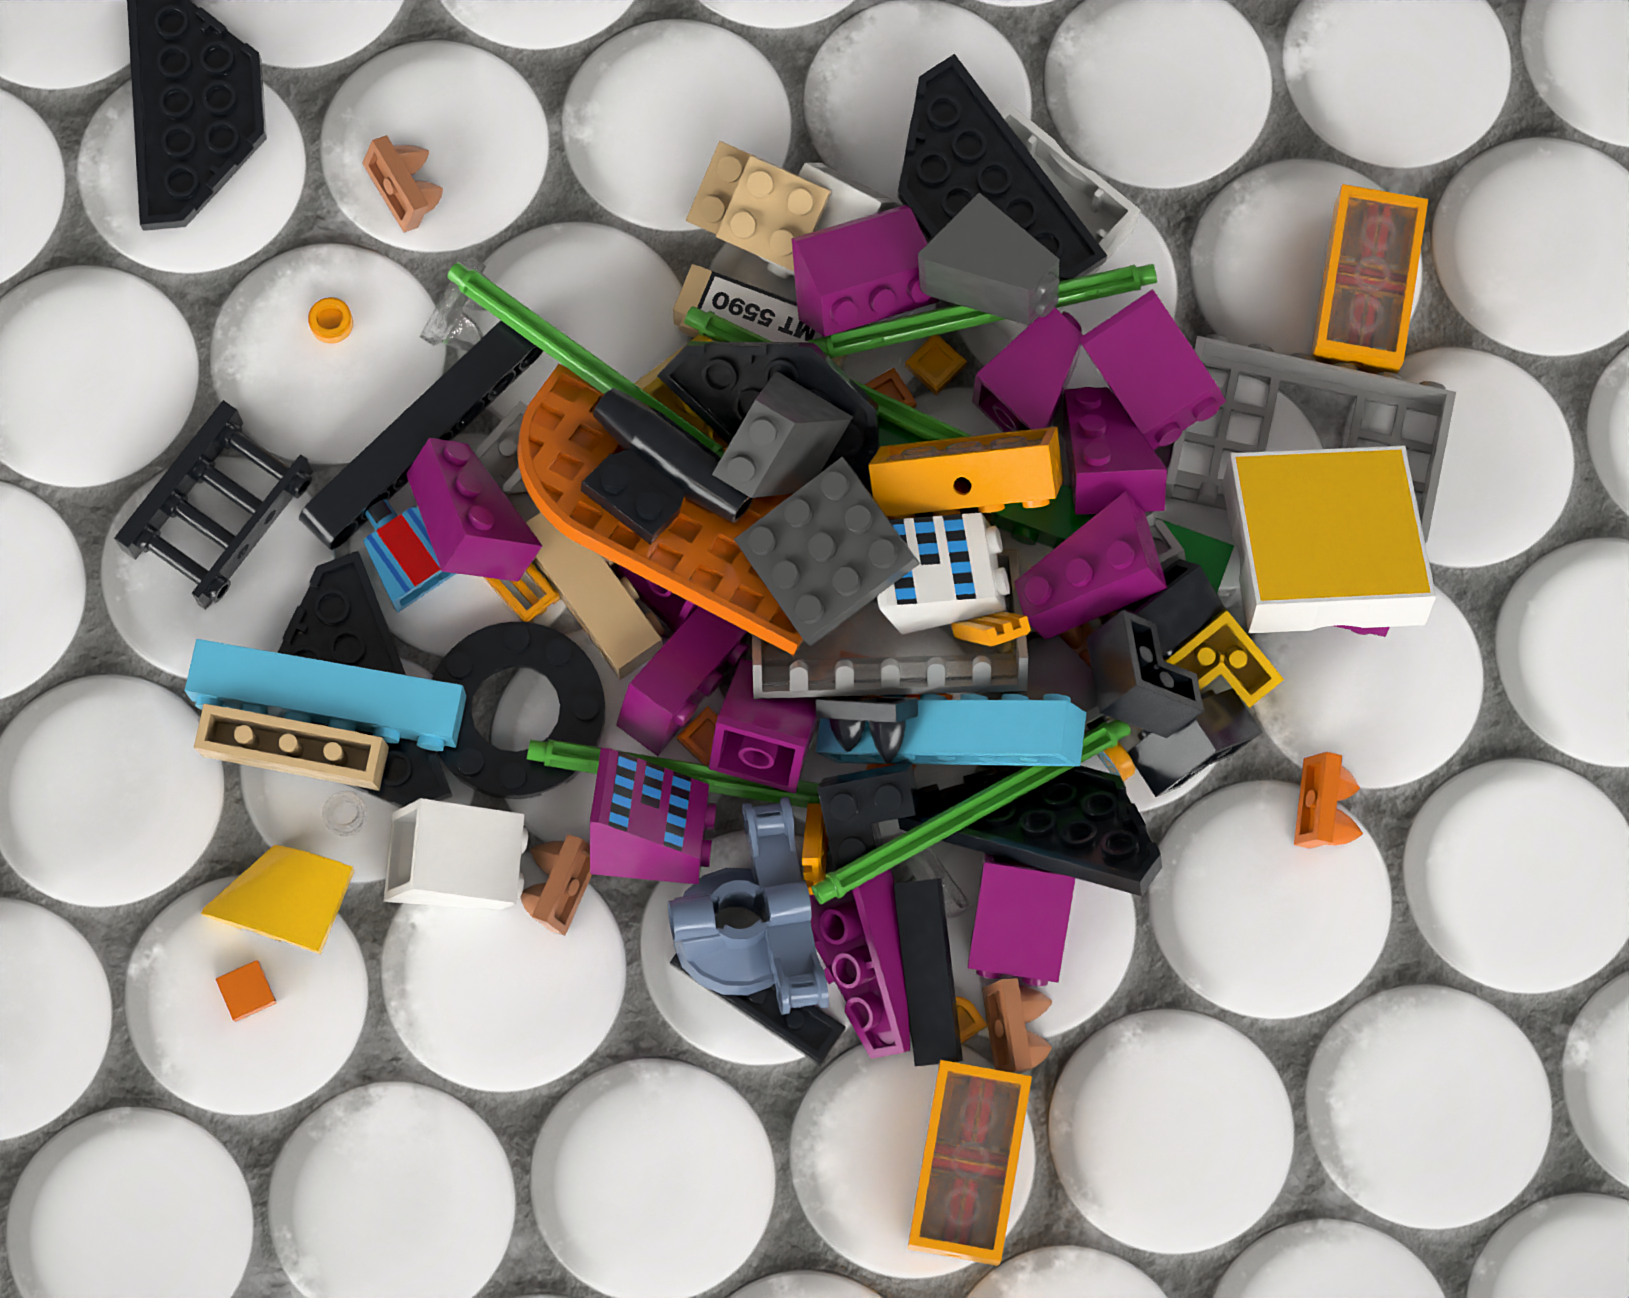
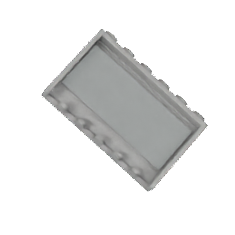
(874, 658)

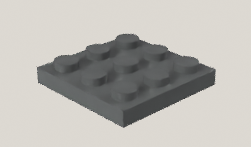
(826, 551)

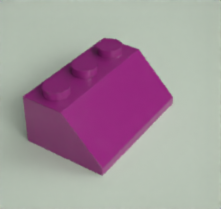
(859, 271)

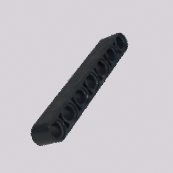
(437, 414)

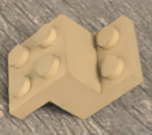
(756, 204)

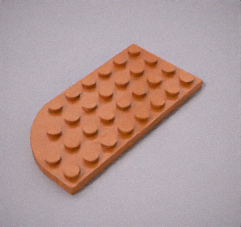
(690, 558)

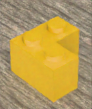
(1227, 650)

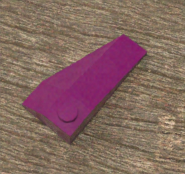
(864, 959)

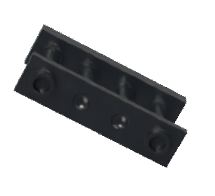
(198, 465)

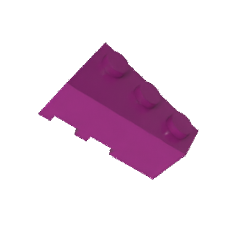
(1108, 454)
(469, 515)
(1093, 571)
(679, 678)

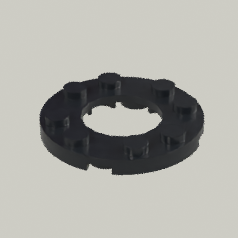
(568, 670)

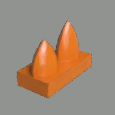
(1318, 819)

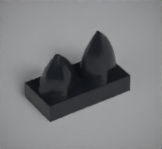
(885, 716)

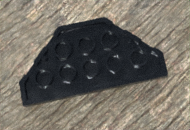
(192, 108)
(967, 148)
(727, 377)
(346, 626)
(1068, 826)

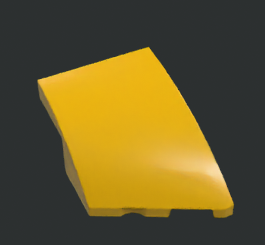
(285, 897)

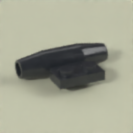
(655, 470)

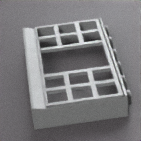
(1304, 371)

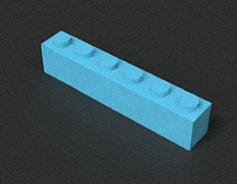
(327, 694)
(976, 733)

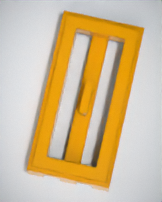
(538, 606)
(984, 628)
(814, 846)

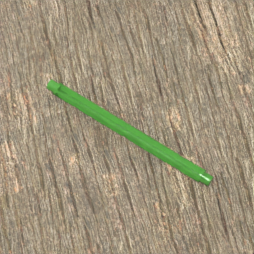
(961, 317)
(558, 344)
(889, 408)
(586, 759)
(959, 816)

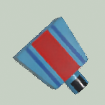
(402, 554)

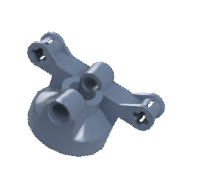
(766, 952)

